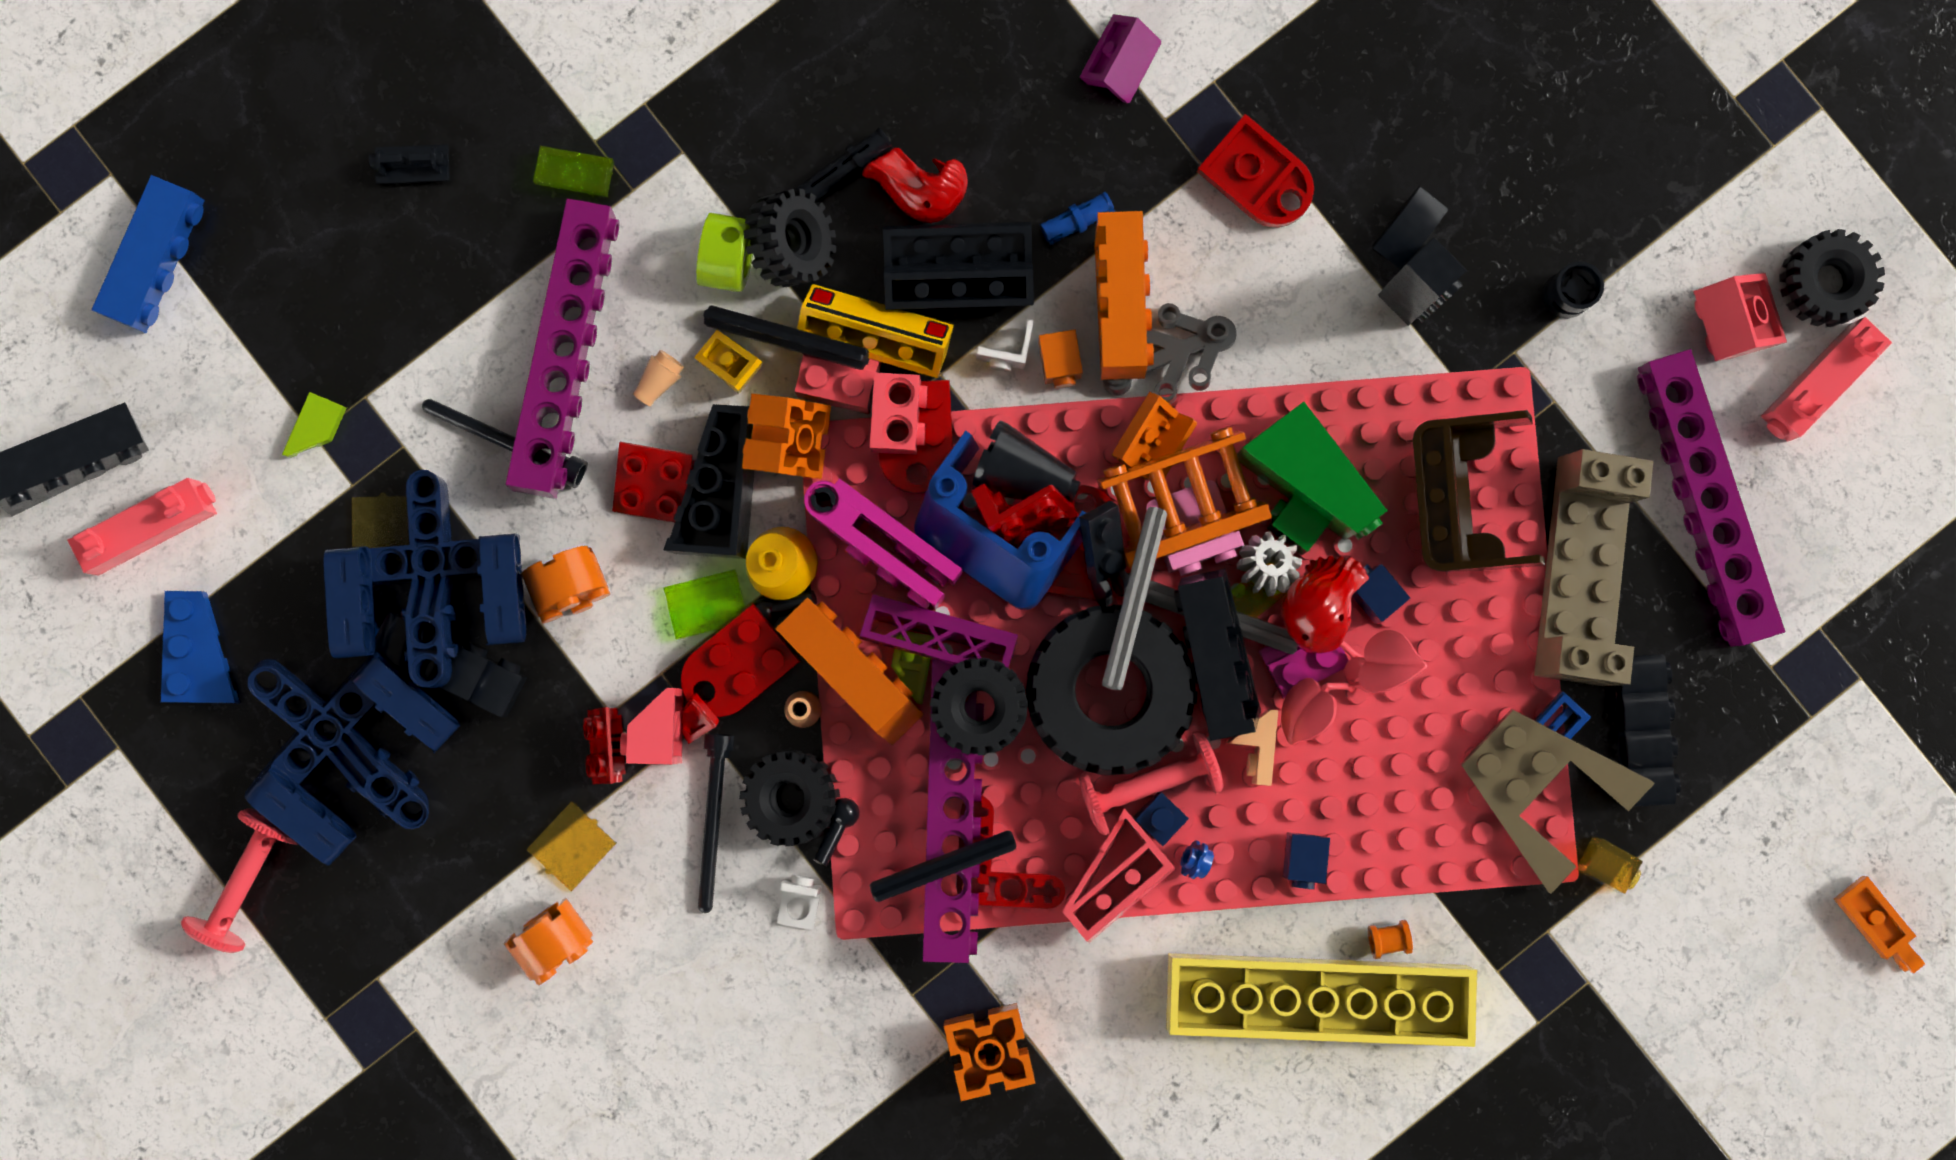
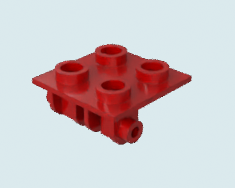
(650, 481)
(598, 730)

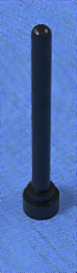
(575, 466)
(718, 749)

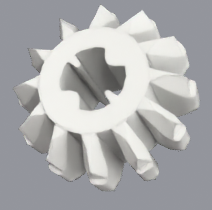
(1262, 552)

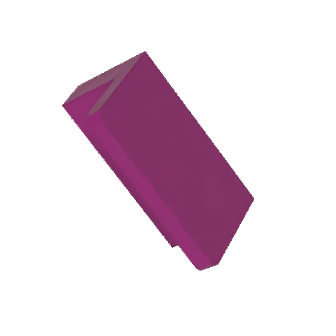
(1121, 57)

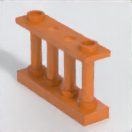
(1211, 521)

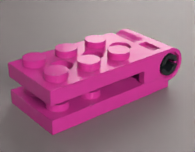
(845, 517)

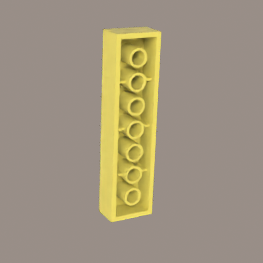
(1321, 1000)

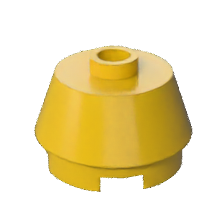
(781, 563)

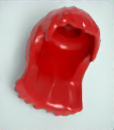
(917, 192)
(1320, 603)

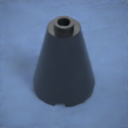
(1022, 467)

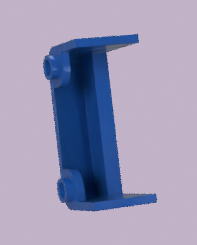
(1011, 573)

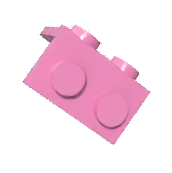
(1219, 548)

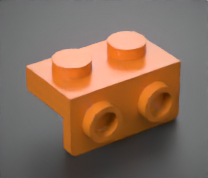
(1153, 433)

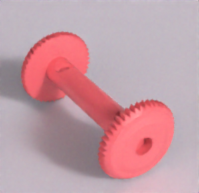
(1152, 782)
(215, 930)

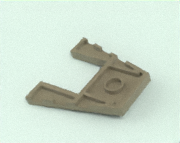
(1519, 763)

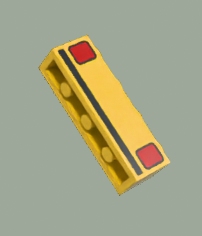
(888, 335)

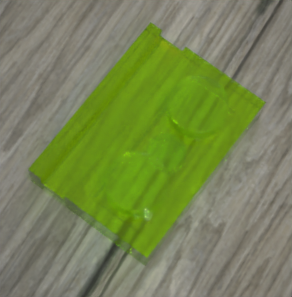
(704, 603)

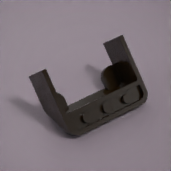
(1444, 492)

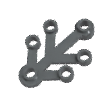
(1177, 351)

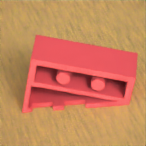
(1117, 879)

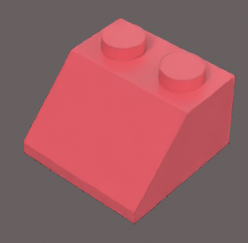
(1739, 316)
(837, 384)
(656, 731)

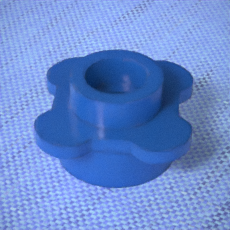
(1196, 860)

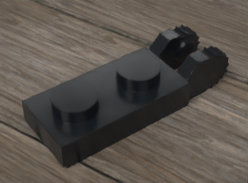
(1104, 552)

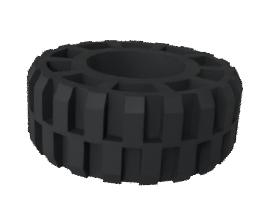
(1102, 747)

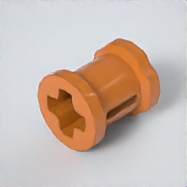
(1390, 939)

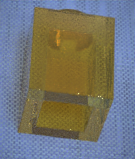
(1610, 865)

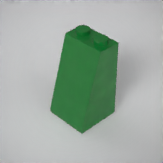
(1306, 462)

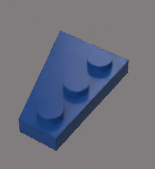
(192, 652)

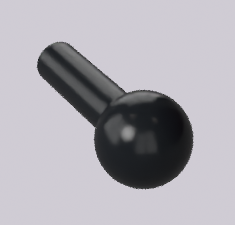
(772, 610)
(845, 816)

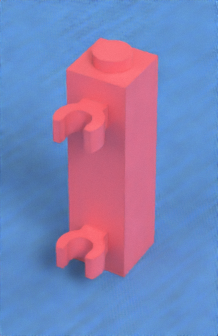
(1825, 380)
(143, 526)

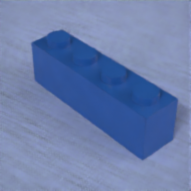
(149, 254)

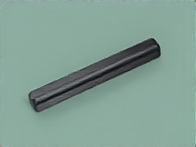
(942, 866)

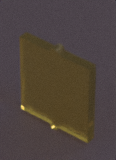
(380, 522)
(571, 846)

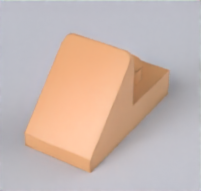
(1261, 762)

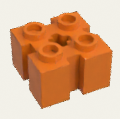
(786, 436)
(977, 1072)

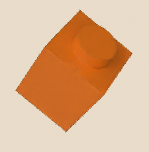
(1060, 358)

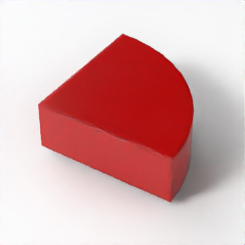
(697, 719)

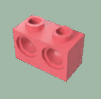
(887, 413)

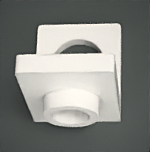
(1003, 360)
(799, 887)

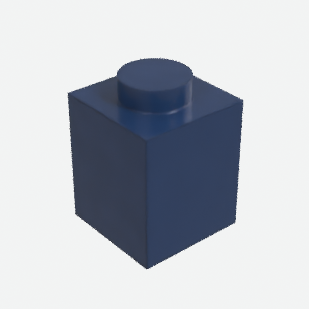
(1380, 594)
(1160, 818)
(1306, 859)

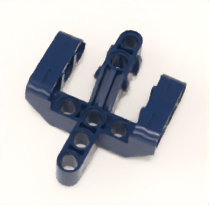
(354, 570)
(277, 787)

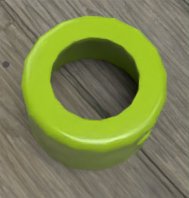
(723, 253)

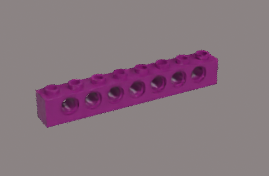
(579, 222)
(1727, 511)
(937, 944)

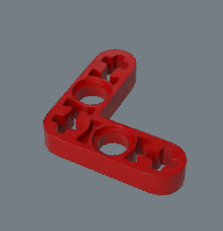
(985, 872)

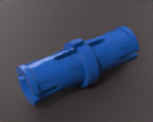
(1076, 218)

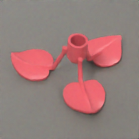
(1387, 665)

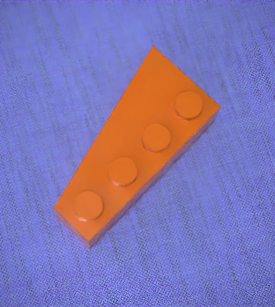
(1121, 296)
(849, 671)

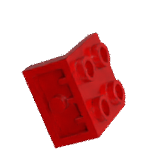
(1040, 512)

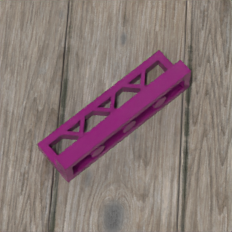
(937, 625)

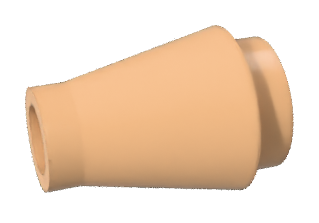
(658, 377)
(813, 709)

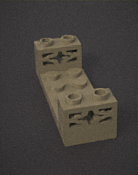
(1587, 567)

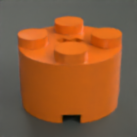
(565, 583)
(549, 940)

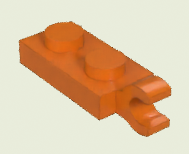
(1879, 923)

